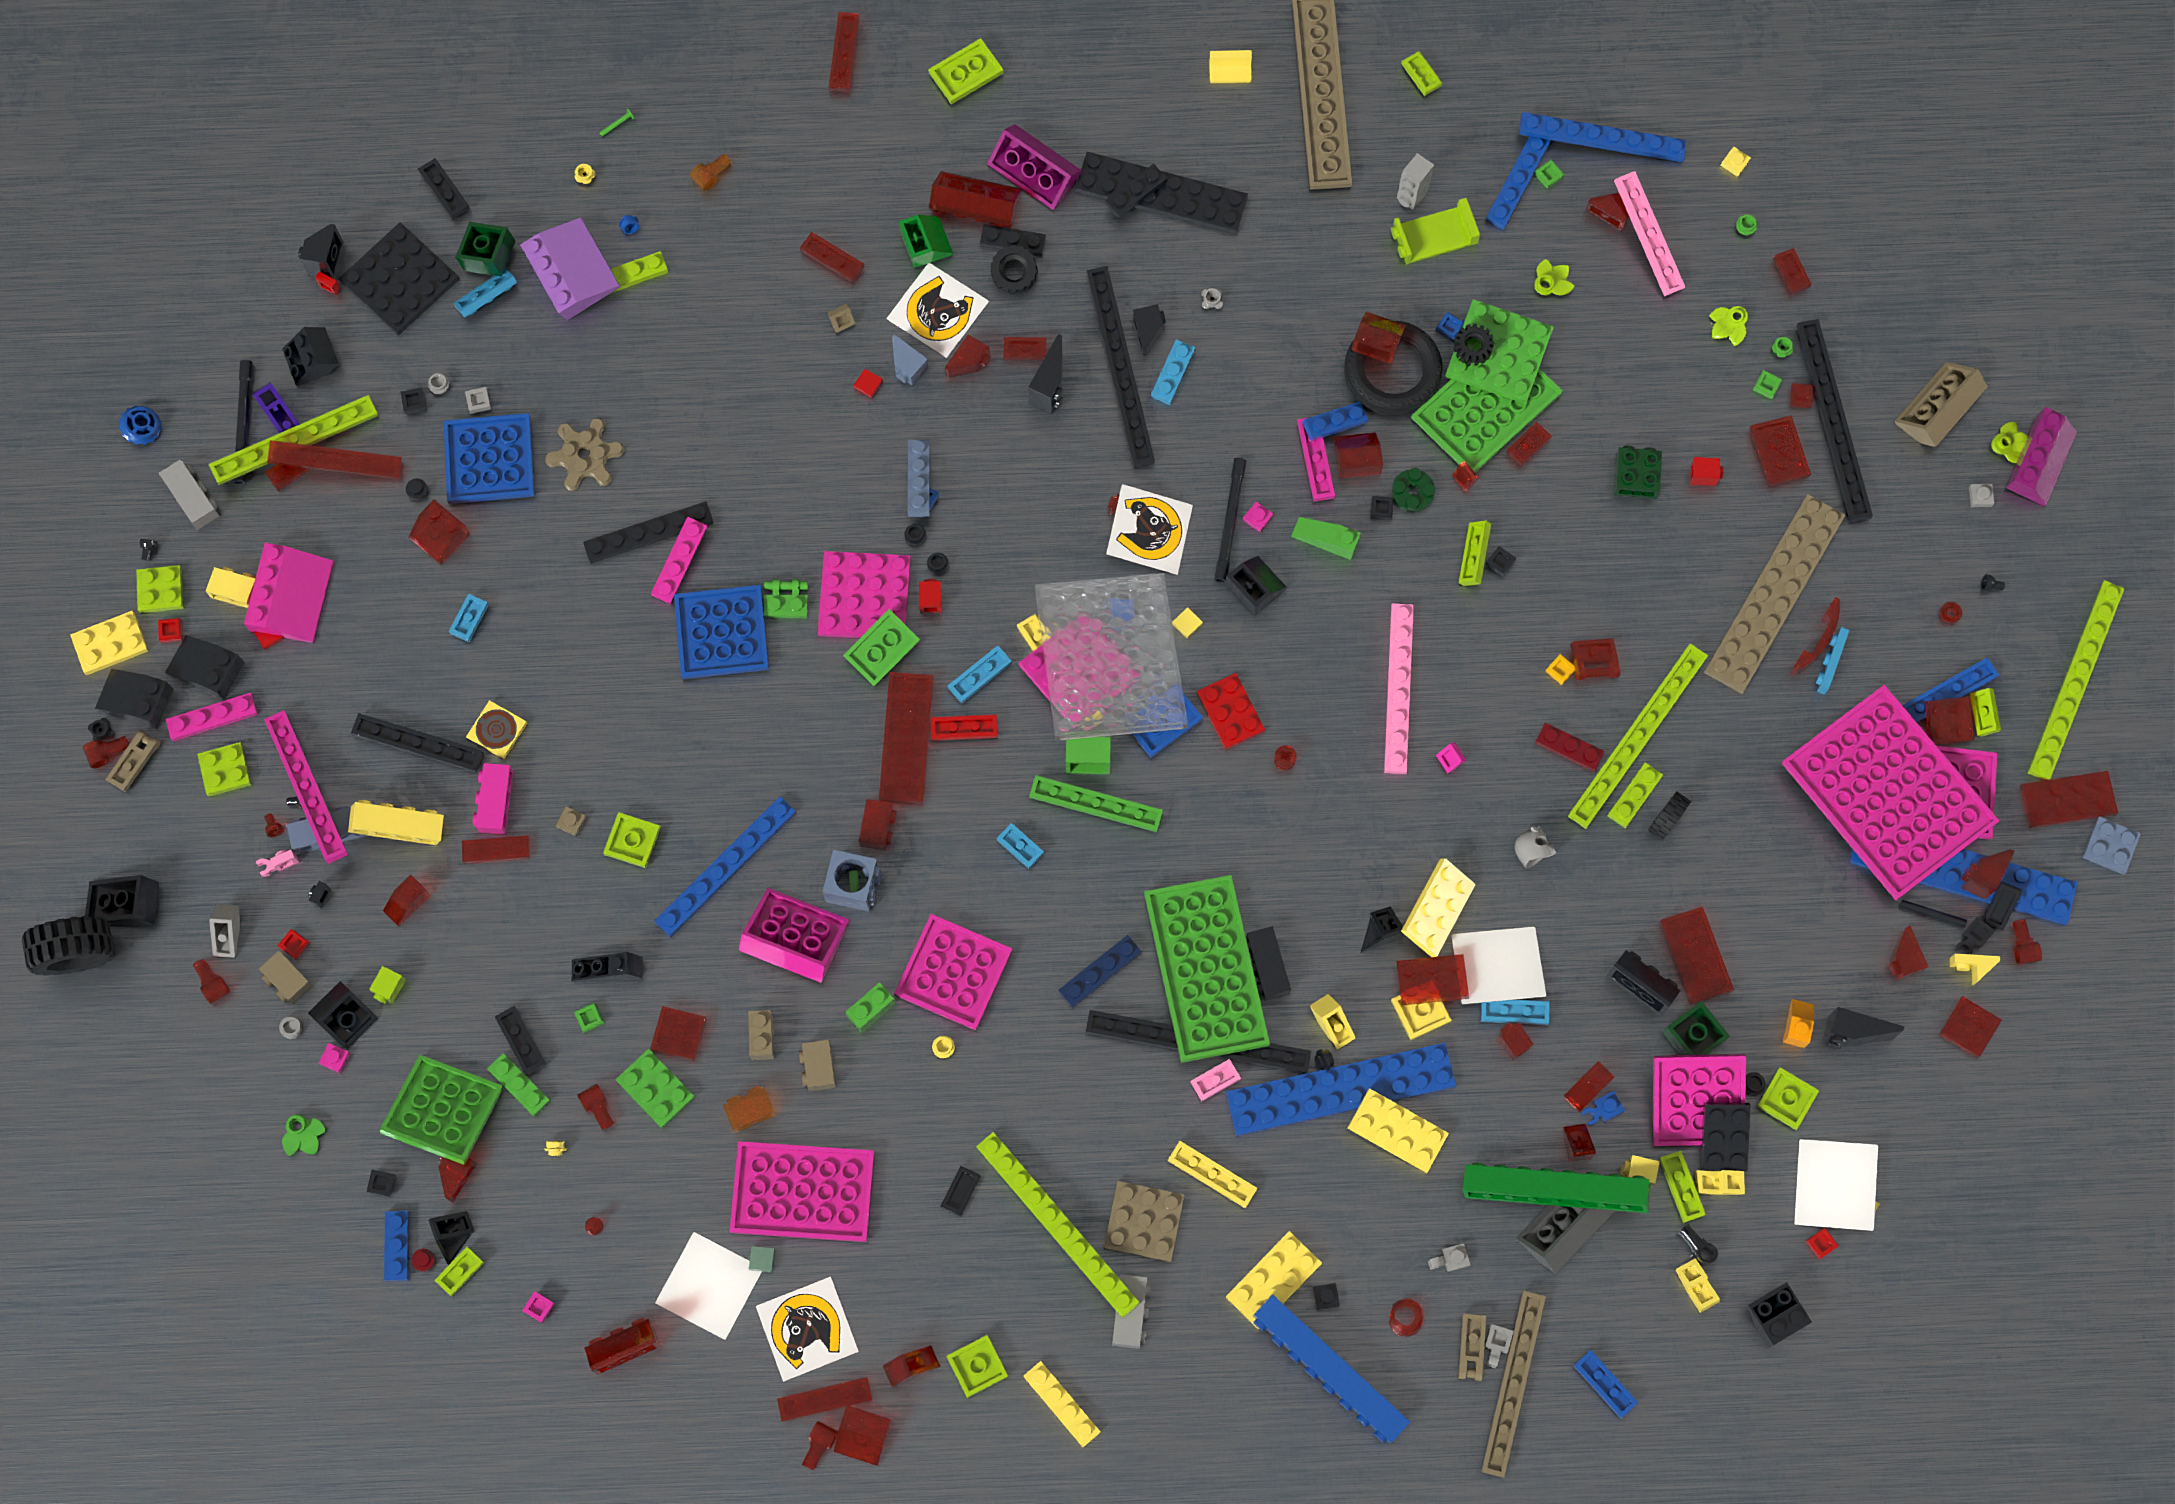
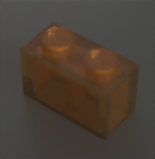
(749, 1109)

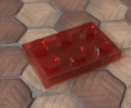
(1780, 451)
(1432, 979)

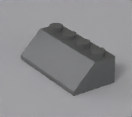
(1560, 1232)

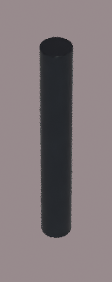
(1938, 915)

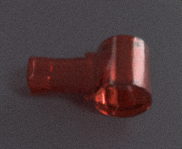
(100, 752)
(2025, 949)
(212, 986)
(594, 1102)
(820, 1439)

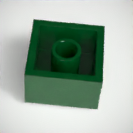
(485, 249)
(1696, 1032)

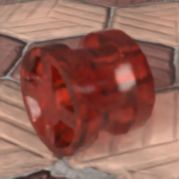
(1282, 761)

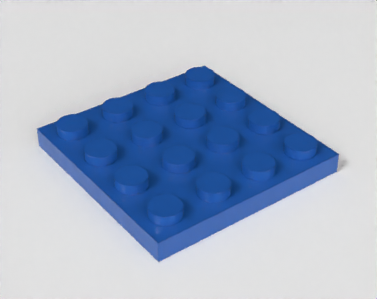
(488, 458)
(721, 632)

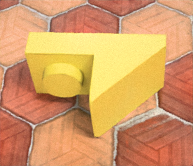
(1979, 963)

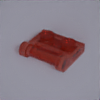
(1595, 652)

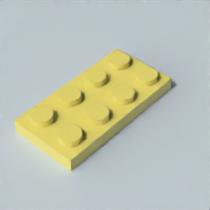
(1438, 907)
(1397, 1130)
(1277, 1274)

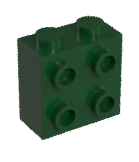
(1638, 472)

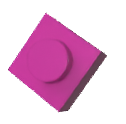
(1258, 517)
(1451, 757)
(334, 1058)
(538, 1307)

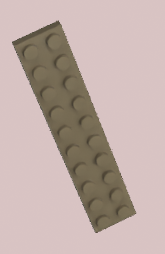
(1322, 94)
(1774, 594)

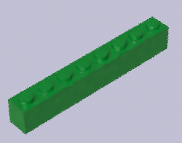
(1557, 1188)

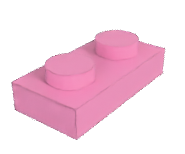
(1215, 1080)

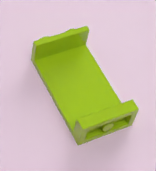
(1436, 233)

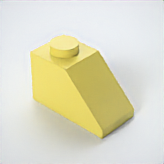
(1332, 1021)

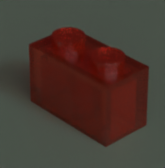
(876, 825)

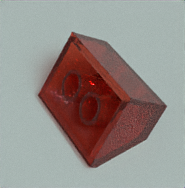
(622, 1346)

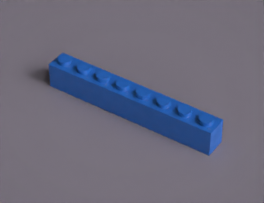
(1330, 1369)

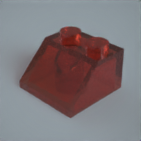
(1378, 337)
(1358, 455)
(438, 532)
(1985, 875)
(862, 1435)

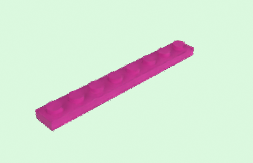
(305, 787)

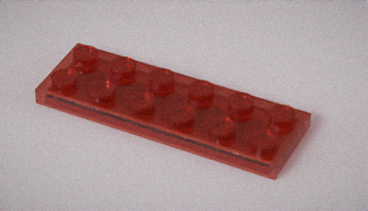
(906, 738)

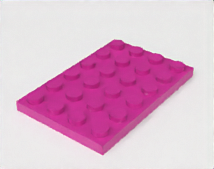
(802, 1191)

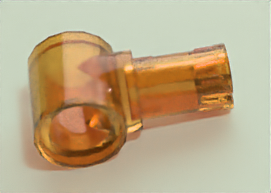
(706, 175)

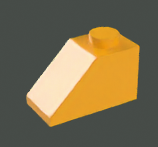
(1799, 1023)

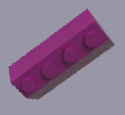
(1033, 166)
(2042, 456)

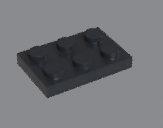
(1725, 1136)

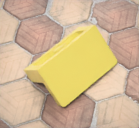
(1230, 66)

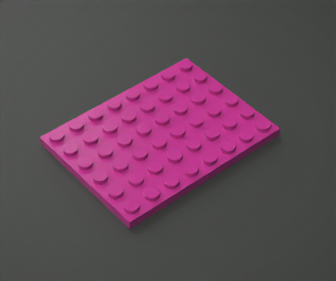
(1890, 792)

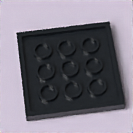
(399, 278)

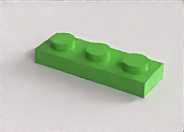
(518, 1084)

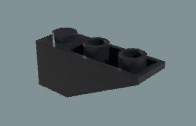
(608, 967)

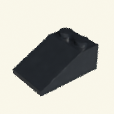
(1046, 386)
(205, 666)
(134, 697)
(123, 900)
(1851, 1028)

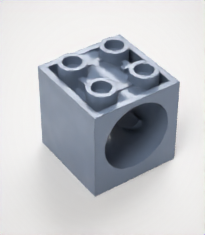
(840, 864)

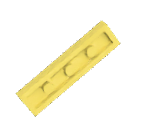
(1212, 1174)
(1061, 1404)

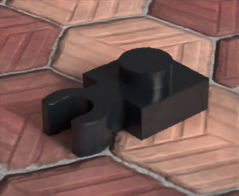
(1976, 935)

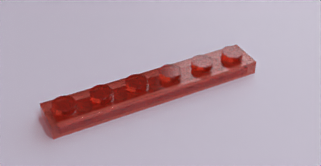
(334, 460)

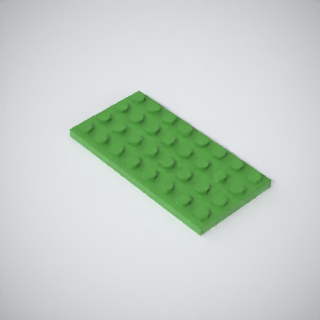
(1206, 968)

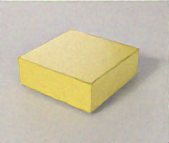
(1187, 623)

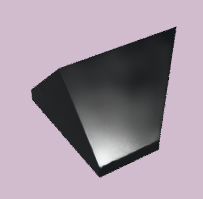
(1382, 929)
(451, 1233)

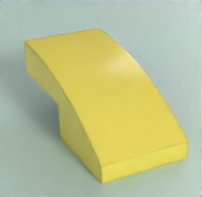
(1719, 1182)
(1697, 1285)

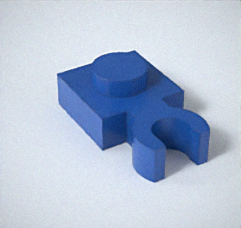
(1606, 1108)

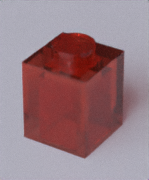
(1514, 1040)

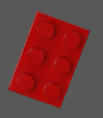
(1230, 711)

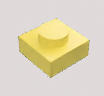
(1735, 161)

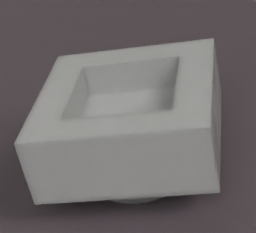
(478, 400)
(1981, 495)

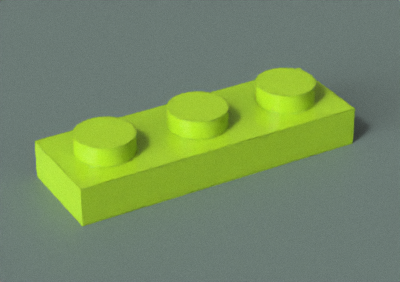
(640, 270)
(1474, 553)
(1635, 795)
(1682, 1186)

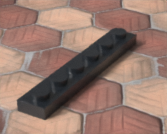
(644, 533)
(417, 742)

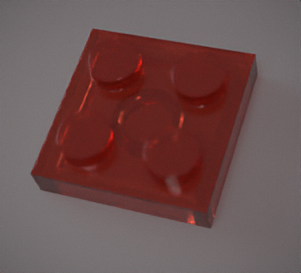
(1949, 720)
(1970, 1027)
(678, 1033)

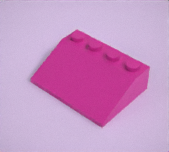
(288, 593)
(793, 935)

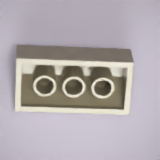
(1941, 403)

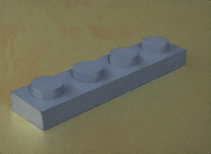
(918, 478)

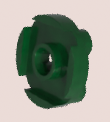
(1414, 478)

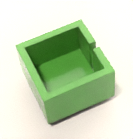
(1088, 755)

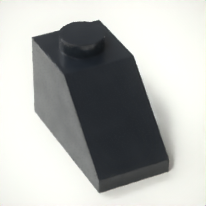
(1148, 326)

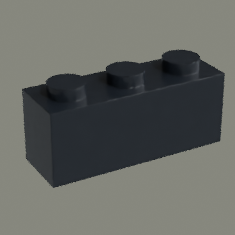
(1268, 964)

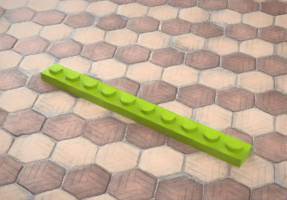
(2075, 680)
(1637, 736)
(1058, 1225)

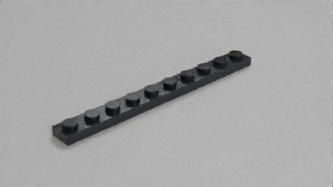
(1120, 367)
(1834, 420)
(1163, 1036)

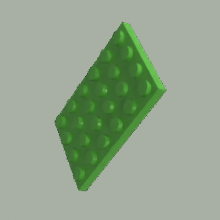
(1478, 423)

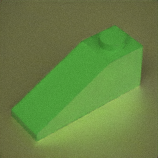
(1327, 536)

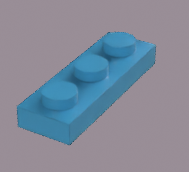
(484, 293)
(1173, 372)
(1831, 660)
(979, 674)
(1516, 1011)

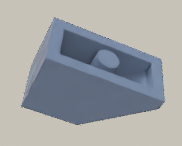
(908, 361)

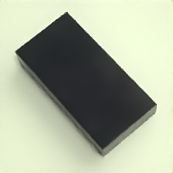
(2002, 905)
(960, 1191)

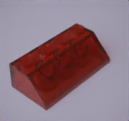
(974, 199)

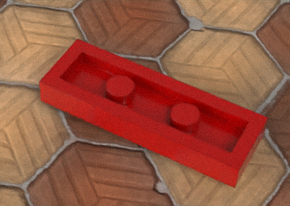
(964, 727)

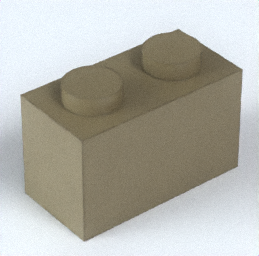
(285, 978)
(761, 1035)
(818, 1065)

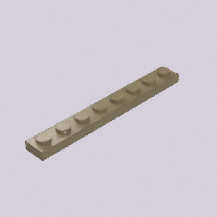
(1513, 1384)

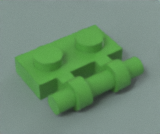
(785, 605)

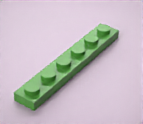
(1096, 803)

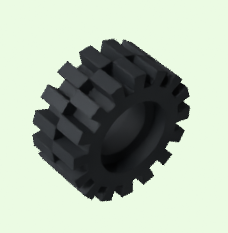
(1477, 333)

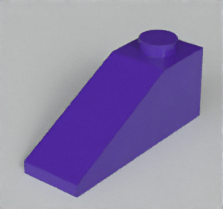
(275, 408)

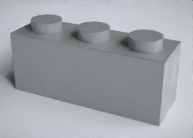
(1415, 181)
(190, 493)
(1129, 1331)

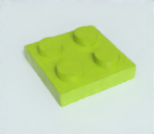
(159, 589)
(224, 769)
(632, 840)
(1787, 1098)
(977, 1366)

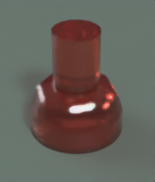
(273, 827)
(594, 1226)

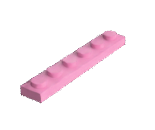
(1649, 233)

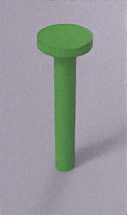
(617, 122)

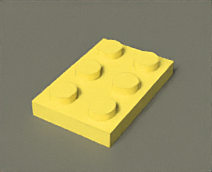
(109, 643)

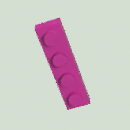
(1316, 465)
(679, 560)
(211, 717)

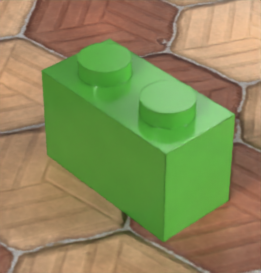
(870, 1007)

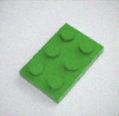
(881, 647)
(655, 1088)

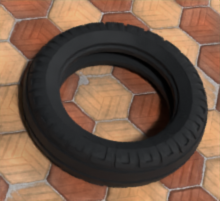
(1403, 402)

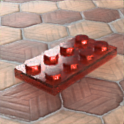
(2069, 799)
(1696, 955)

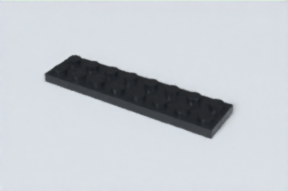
(1177, 198)

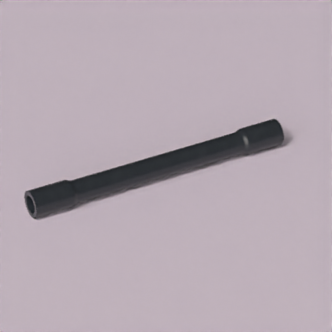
(245, 379)
(1237, 476)

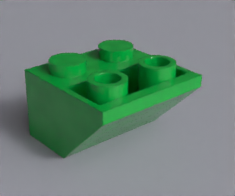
(924, 239)

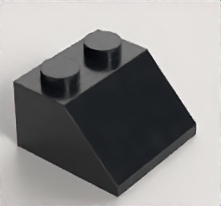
(321, 251)
(342, 1015)

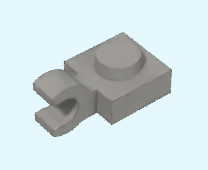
(1452, 1257)
(1499, 1342)

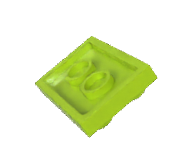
(966, 71)

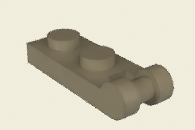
(132, 761)
(1472, 1346)

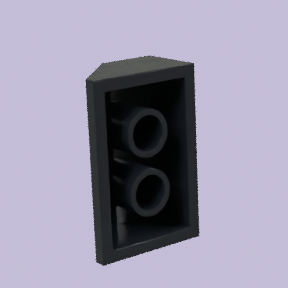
(1644, 982)

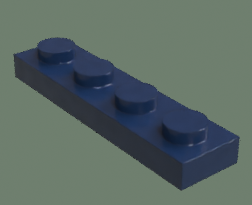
(1100, 971)

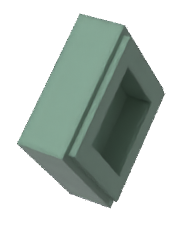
(761, 1259)

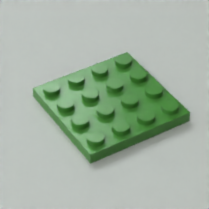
(1514, 357)
(441, 1109)

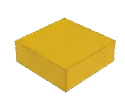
(1561, 669)

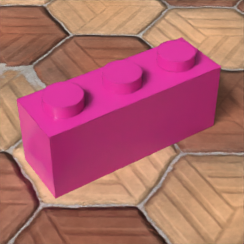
(493, 798)

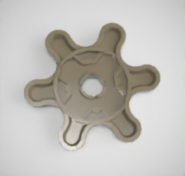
(594, 464)

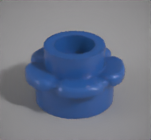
(629, 224)

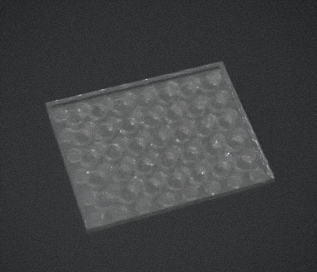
(1110, 657)

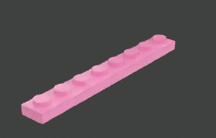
(1398, 689)

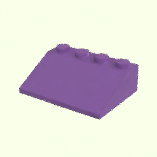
(570, 267)

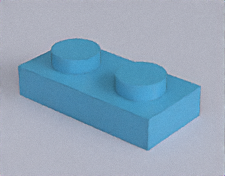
(468, 618)
(1020, 846)

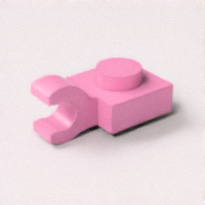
(282, 860)

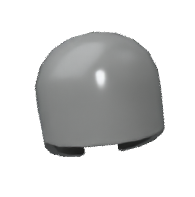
(1533, 847)

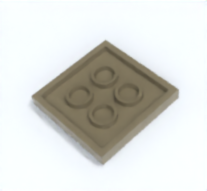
(1144, 1221)

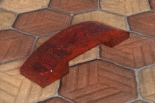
(1831, 619)

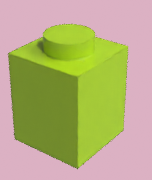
(387, 985)

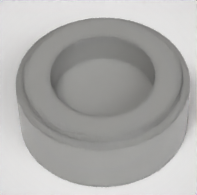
(291, 1027)

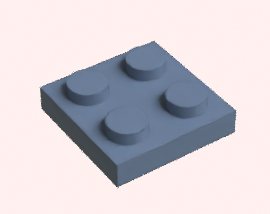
(2111, 845)

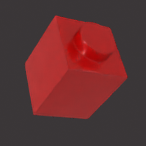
(1706, 471)
(930, 596)

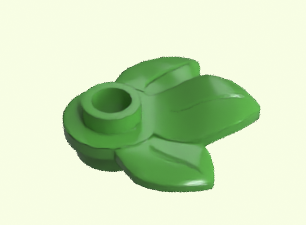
(305, 1137)

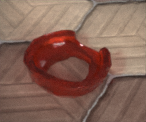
(1407, 1330)

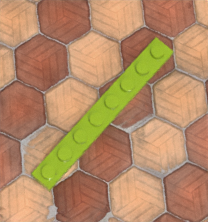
(305, 433)

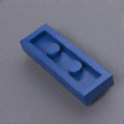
(1335, 421)
(396, 1246)
(1605, 1384)

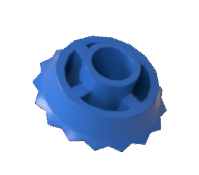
(140, 425)

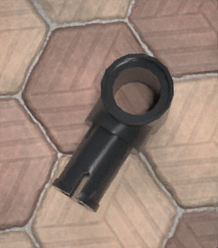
(1697, 1244)

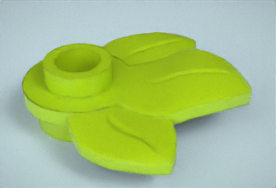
(1554, 277)
(1727, 325)
(2012, 439)

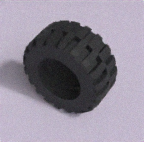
(68, 945)

